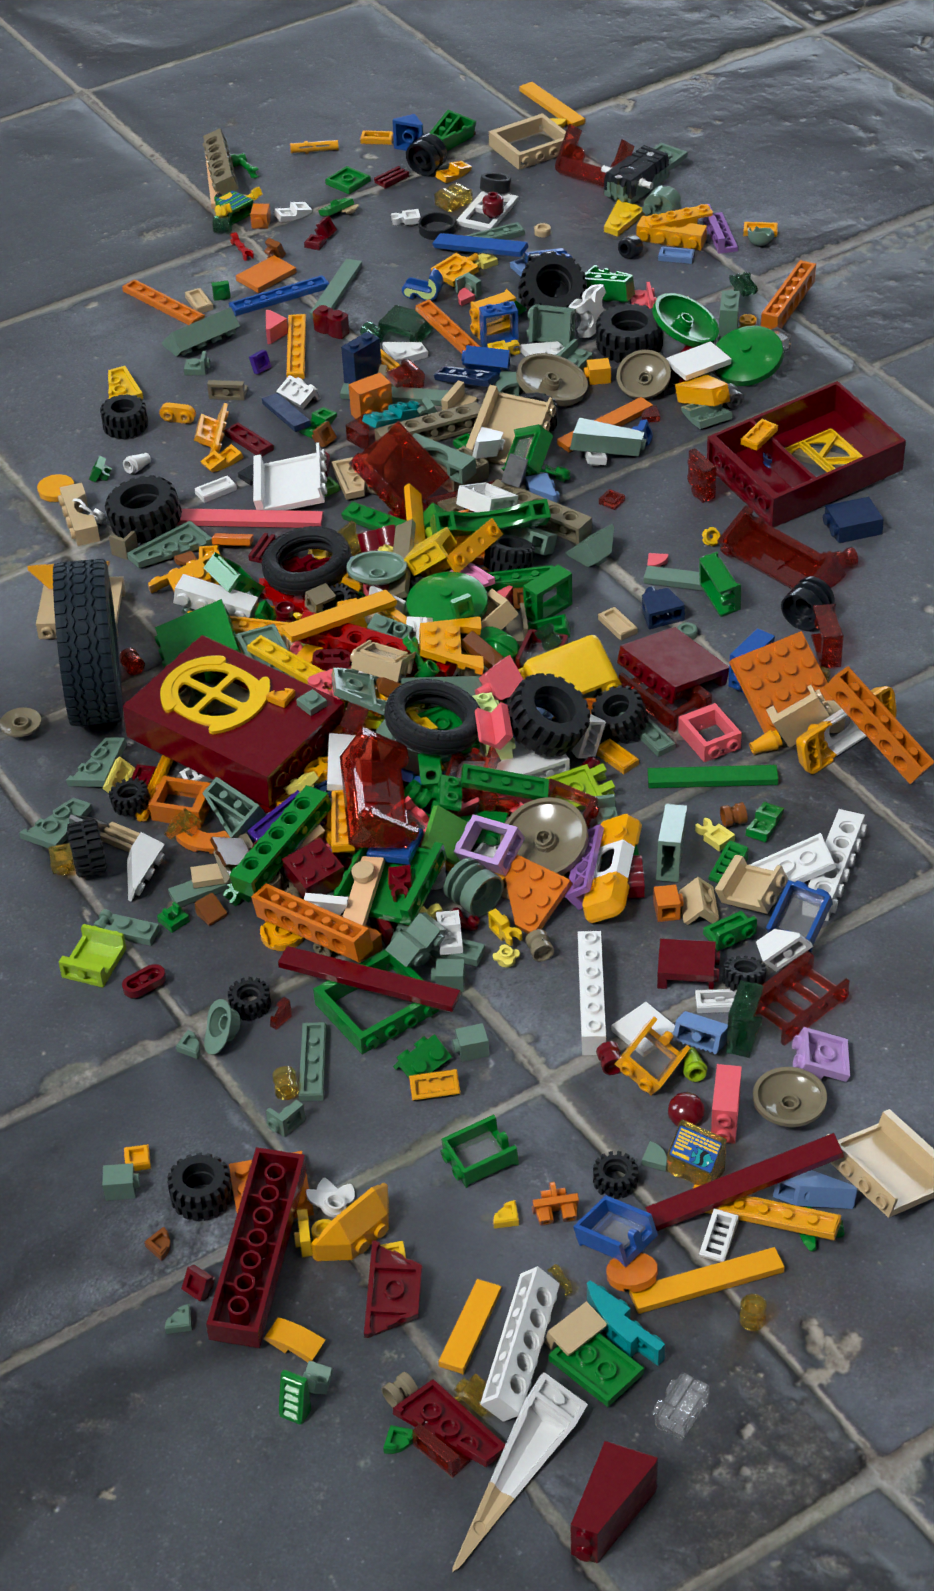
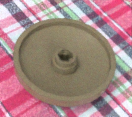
(553, 377)
(552, 832)

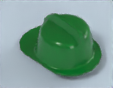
(500, 641)

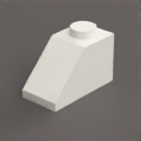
(488, 443)
(782, 947)

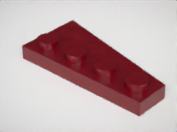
(450, 1423)

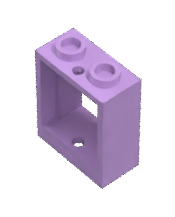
(506, 851)

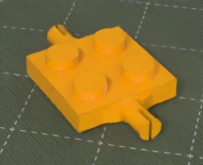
(456, 266)

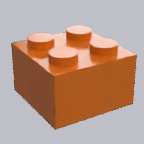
(370, 395)

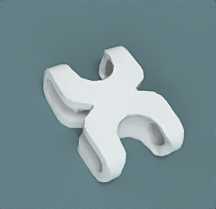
(589, 309)

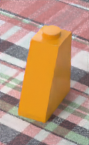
(703, 391)

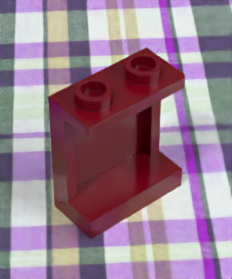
(687, 961)

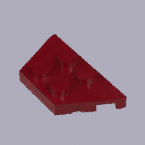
(392, 1290)

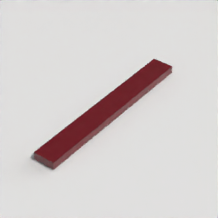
(369, 978)
(745, 1181)

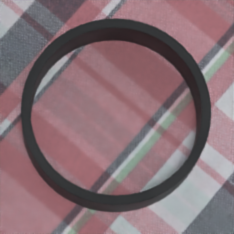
(436, 217)

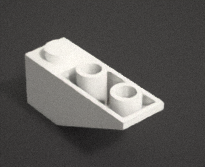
(140, 863)

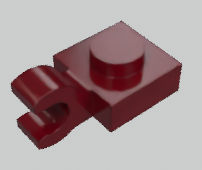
(297, 565)

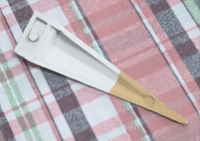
(539, 1429)

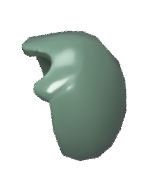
(760, 236)

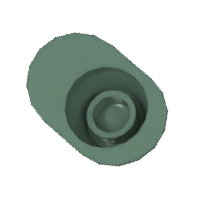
(222, 1026)

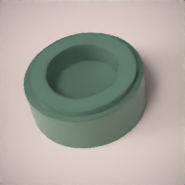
(688, 629)

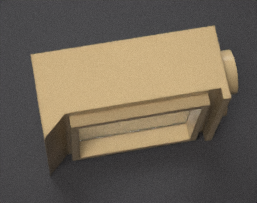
(382, 660)

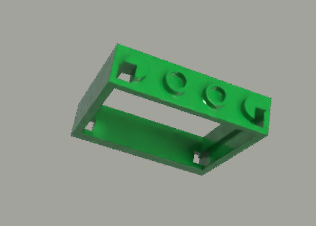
(408, 1017)

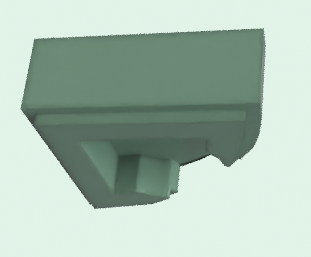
(189, 1045)
(655, 1157)
(179, 1321)

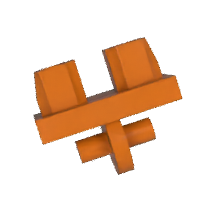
(555, 1200)

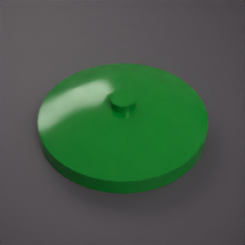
(685, 319)
(753, 353)
(433, 594)

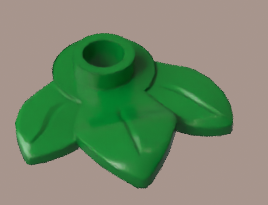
(560, 472)

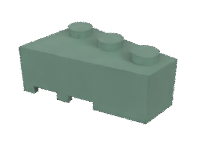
(232, 808)

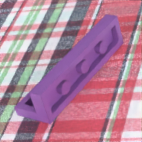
(717, 235)
(583, 872)

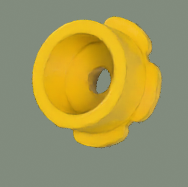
(710, 531)

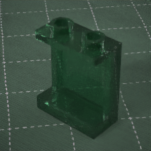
(405, 322)
(742, 1023)

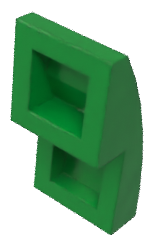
(318, 418)
(765, 821)

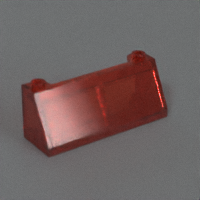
(777, 553)
(376, 792)

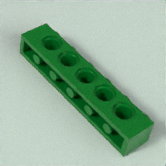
(280, 840)

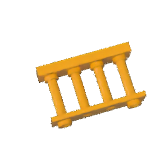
(466, 549)

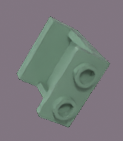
(551, 324)

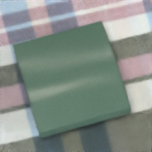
(704, 415)

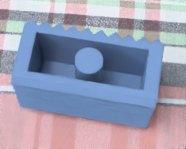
(700, 1032)

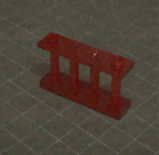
(696, 695)
(789, 979)

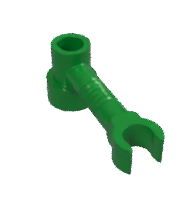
(240, 159)
(427, 668)

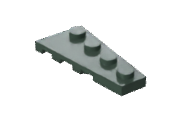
(175, 542)

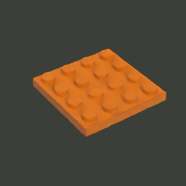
(778, 676)

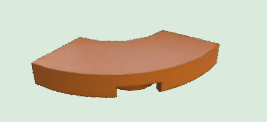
(199, 841)

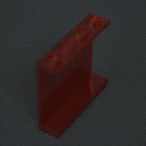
(394, 463)

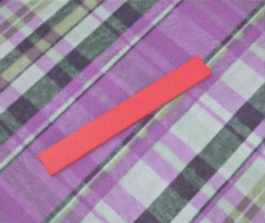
(251, 518)

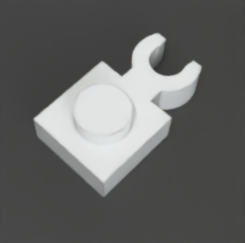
(408, 217)
(596, 458)

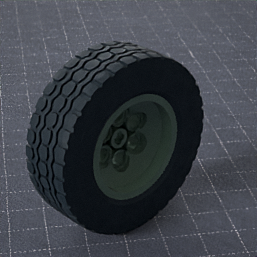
(87, 642)

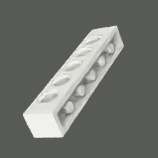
(842, 844)
(591, 991)
(520, 1344)

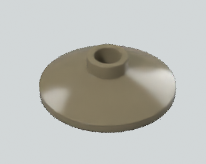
(20, 722)

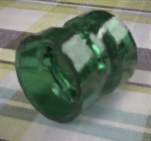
(222, 224)
(373, 329)
(548, 636)

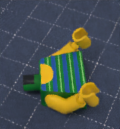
(236, 204)

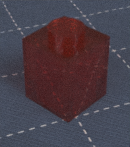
(353, 718)

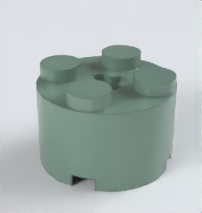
(661, 201)

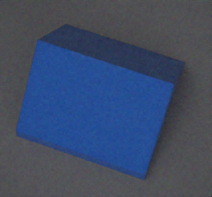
(406, 131)

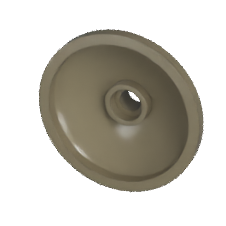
(642, 366)
(789, 1096)

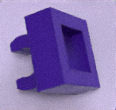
(260, 361)

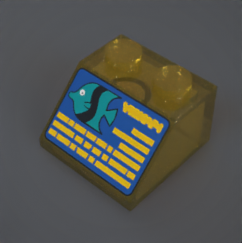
(696, 1154)

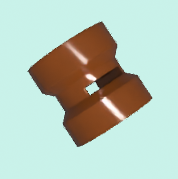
(733, 814)

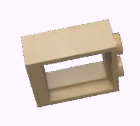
(498, 613)

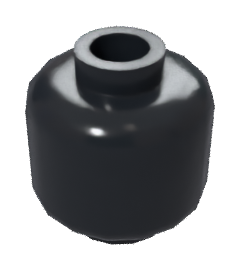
(630, 246)

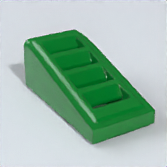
(559, 622)
(730, 850)
(293, 1401)

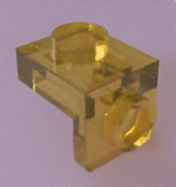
(61, 859)

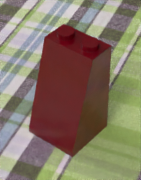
(613, 1497)

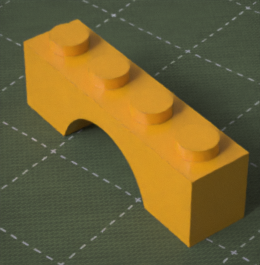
(690, 236)

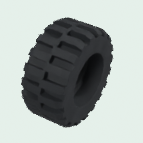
(551, 266)
(627, 330)
(143, 506)
(557, 698)

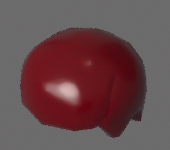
(686, 1107)

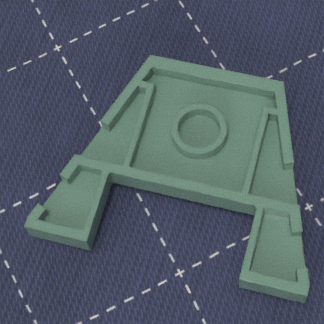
(357, 688)

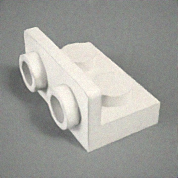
(297, 391)

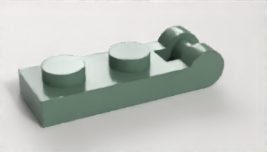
(133, 929)

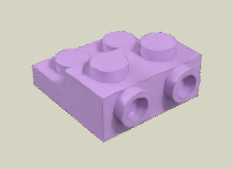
(822, 1054)

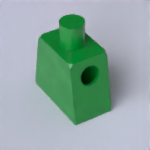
(426, 764)

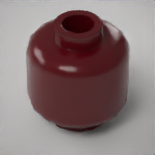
(493, 205)

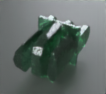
(743, 283)

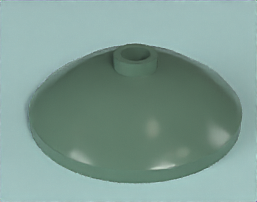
(376, 567)

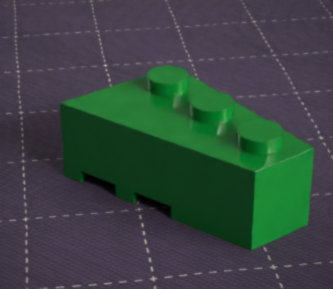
(454, 129)
(617, 286)

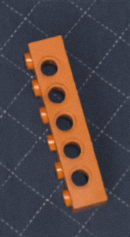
(789, 295)
(879, 725)
(312, 922)

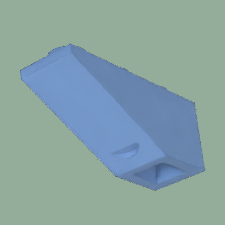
(816, 1190)

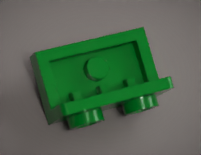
(447, 793)
(731, 930)
(424, 1058)

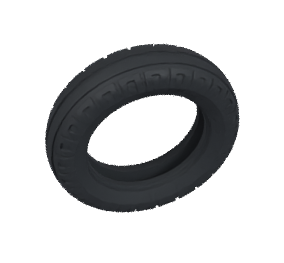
(299, 540)
(425, 739)

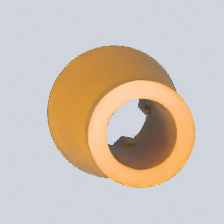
(767, 742)

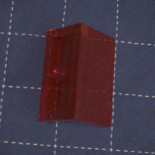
(441, 1454)

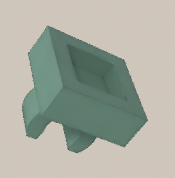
(428, 407)

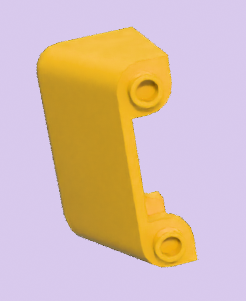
(578, 662)

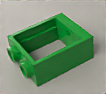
(535, 589)

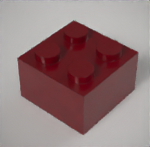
(313, 869)

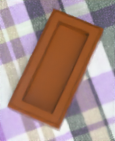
(477, 646)

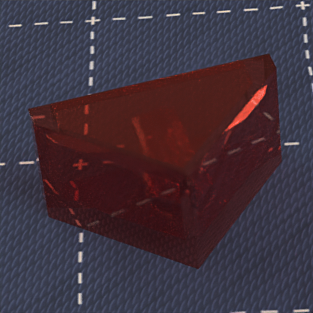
(358, 433)

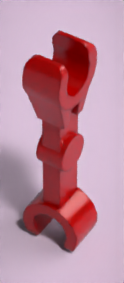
(245, 251)

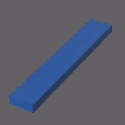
(480, 245)
(279, 295)

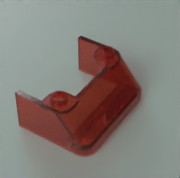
(571, 158)

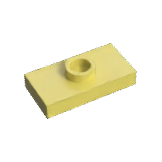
(120, 770)

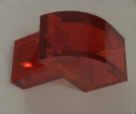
(406, 375)

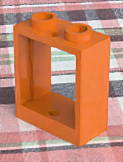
(182, 787)

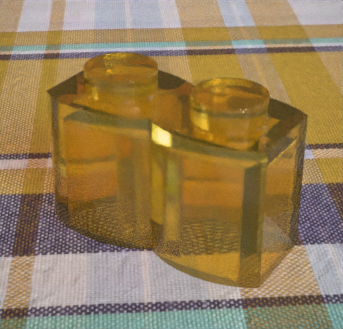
(453, 197)

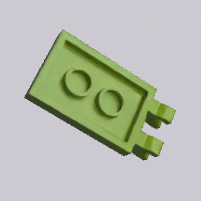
(586, 781)

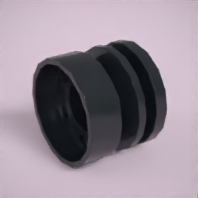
(799, 602)

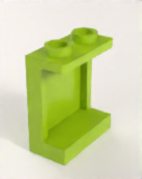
(94, 956)

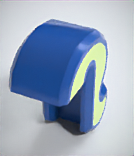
(424, 289)

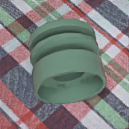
(473, 887)

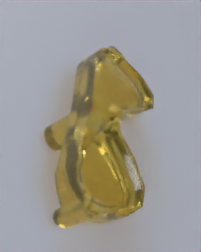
(558, 1274)

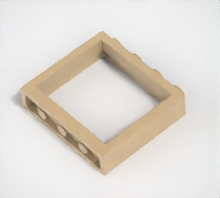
(501, 137)

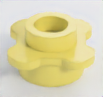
(506, 956)

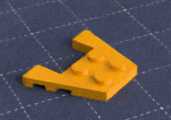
(443, 642)

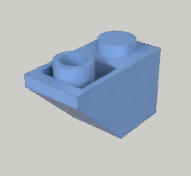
(542, 486)

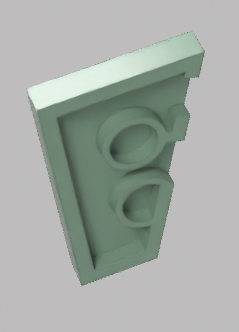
(99, 765)
(53, 829)

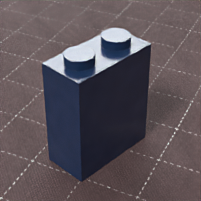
(361, 357)
(853, 520)

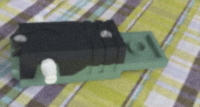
(641, 172)

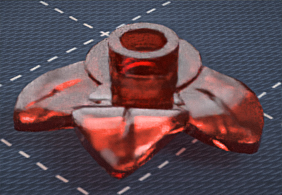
(490, 802)

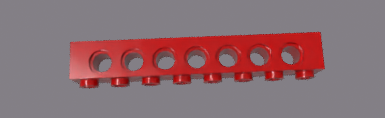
(352, 636)

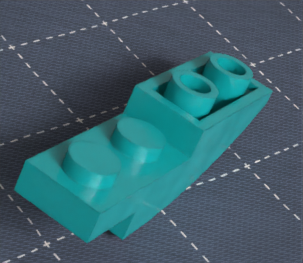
(395, 413)
(621, 1331)

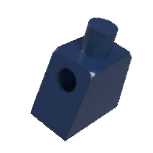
(661, 607)

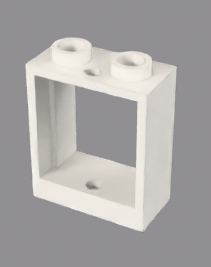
(484, 497)

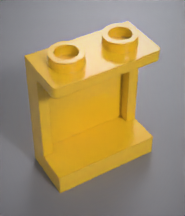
(430, 551)

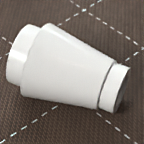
(134, 463)

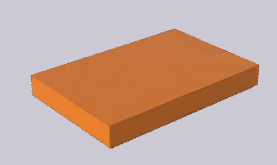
(266, 274)

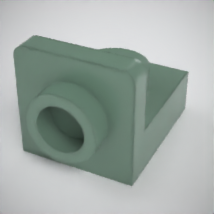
(469, 282)
(197, 366)
(607, 808)
(287, 1120)
(318, 1377)

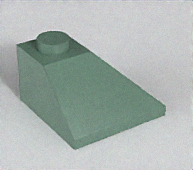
(594, 548)

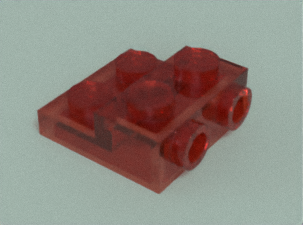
(701, 476)

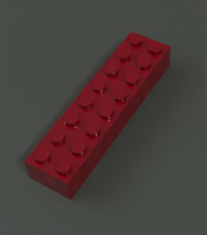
(256, 1248)

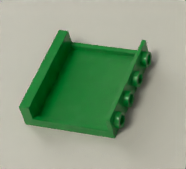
(179, 633)
(425, 870)

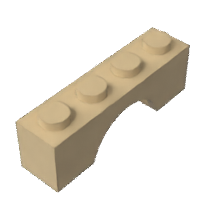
(81, 526)

